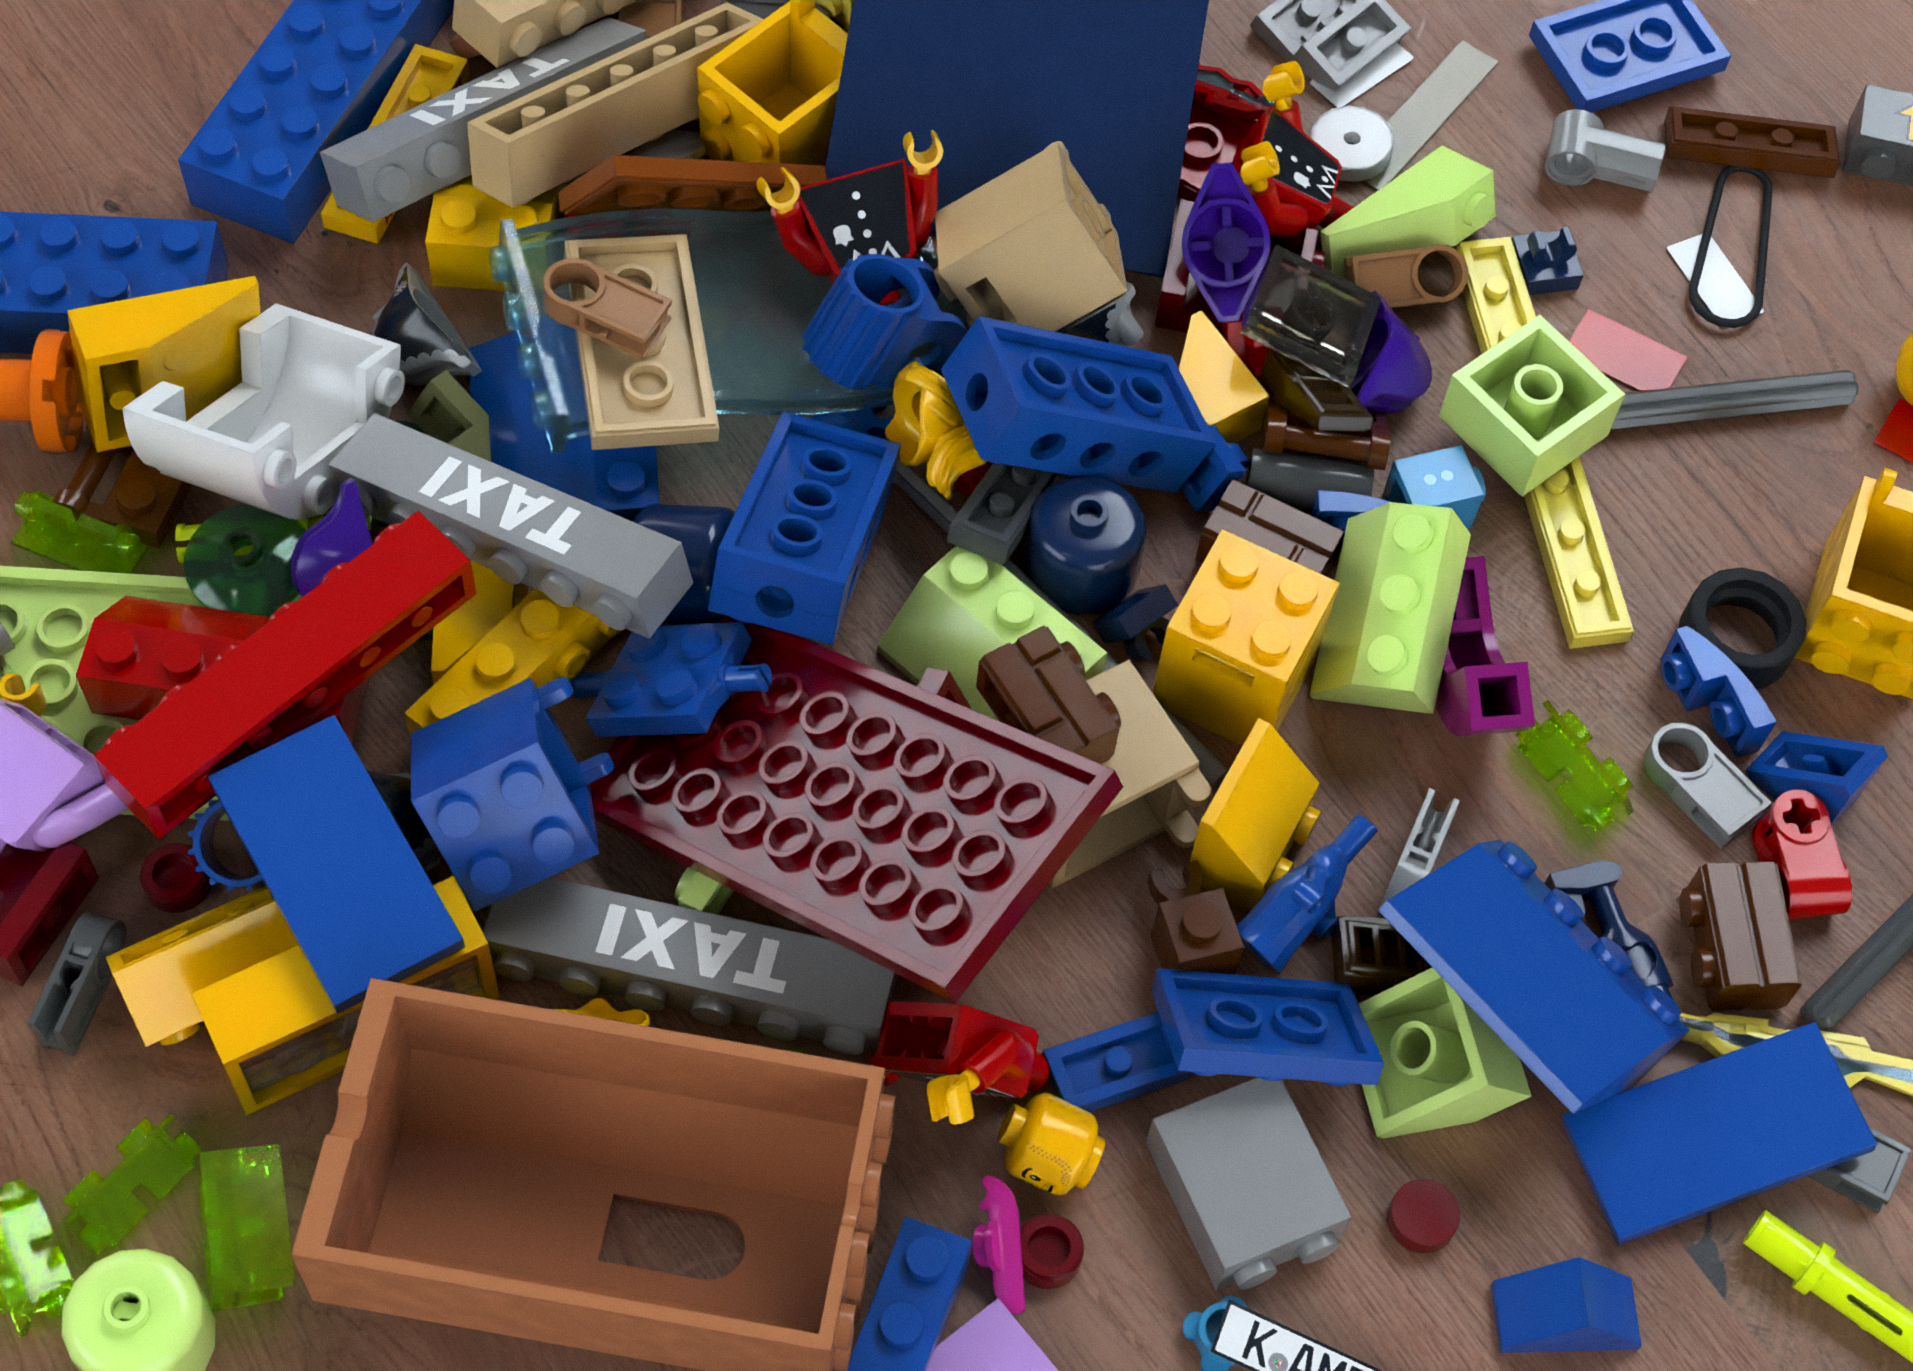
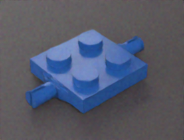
(671, 680)

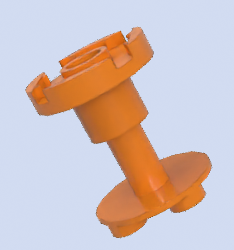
(44, 393)

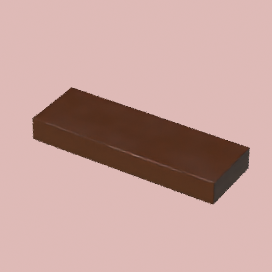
(1751, 142)

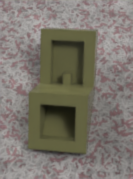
(452, 416)

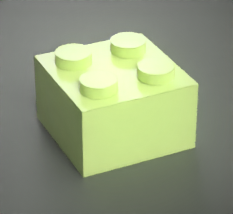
(1531, 405)

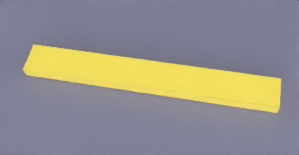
(1562, 505)

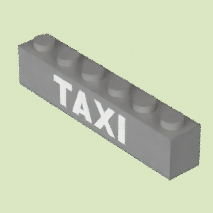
(430, 143)
(518, 525)
(690, 963)

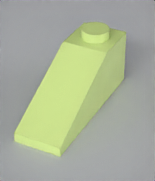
(1427, 205)

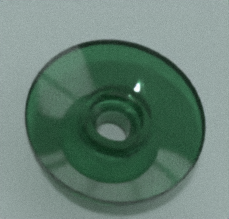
(246, 583)

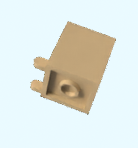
(1030, 246)
(1156, 773)

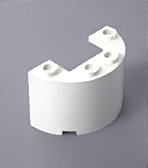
(276, 431)

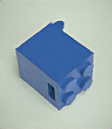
(505, 791)

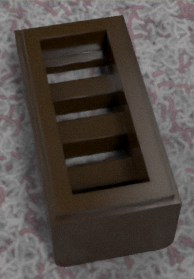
(1312, 395)
(1362, 931)

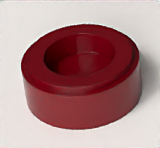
(171, 879)
(1423, 1216)
(1050, 1251)

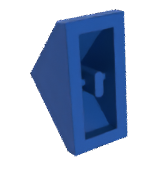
(1821, 765)
(1566, 1309)

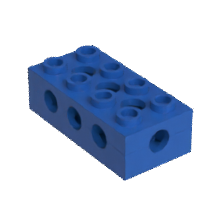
(1076, 406)
(804, 528)

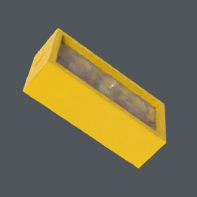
(281, 1029)

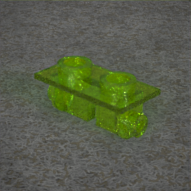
(80, 545)
(1593, 785)
(107, 1202)
(29, 1279)

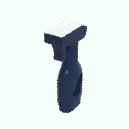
(1597, 883)

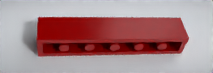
(286, 671)

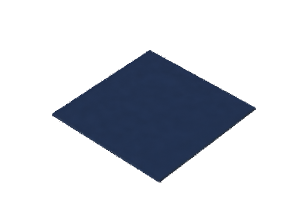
(1016, 78)

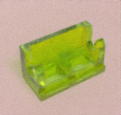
(244, 1226)

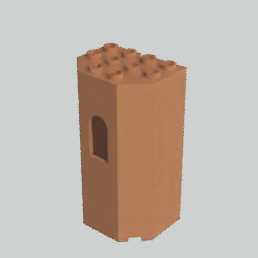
(489, 1157)

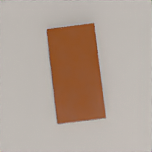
(678, 183)

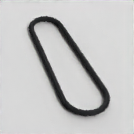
(1762, 255)

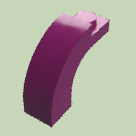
(1476, 686)

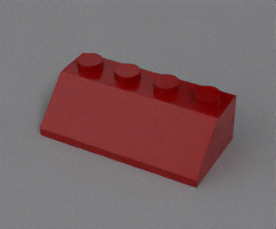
(152, 645)

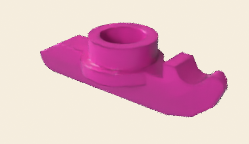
(999, 1244)

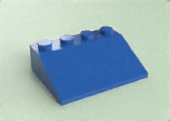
(607, 478)
(1537, 973)

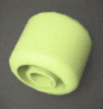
(138, 1316)

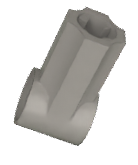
(1585, 151)

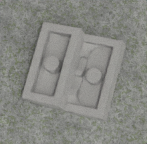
(1330, 36)

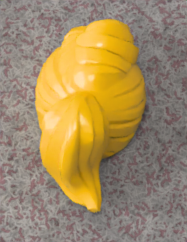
(930, 428)

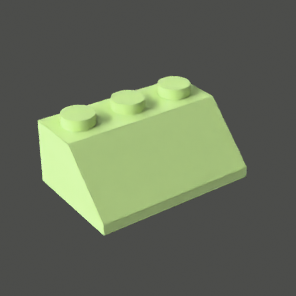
(1392, 608)
(966, 611)

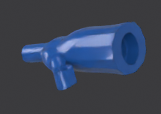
(1303, 899)

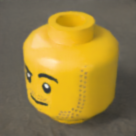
(1051, 1144)

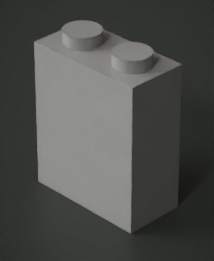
(1248, 1182)

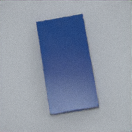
(336, 862)
(1718, 1133)

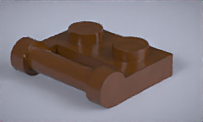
(1289, 432)
(138, 498)

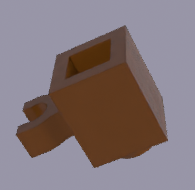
(1193, 927)

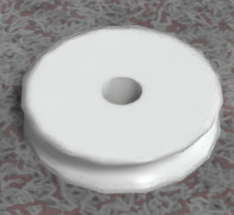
(1364, 128)

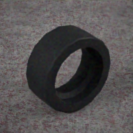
(1762, 596)

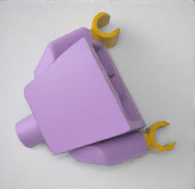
(46, 779)

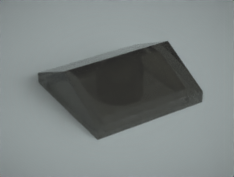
(1310, 315)

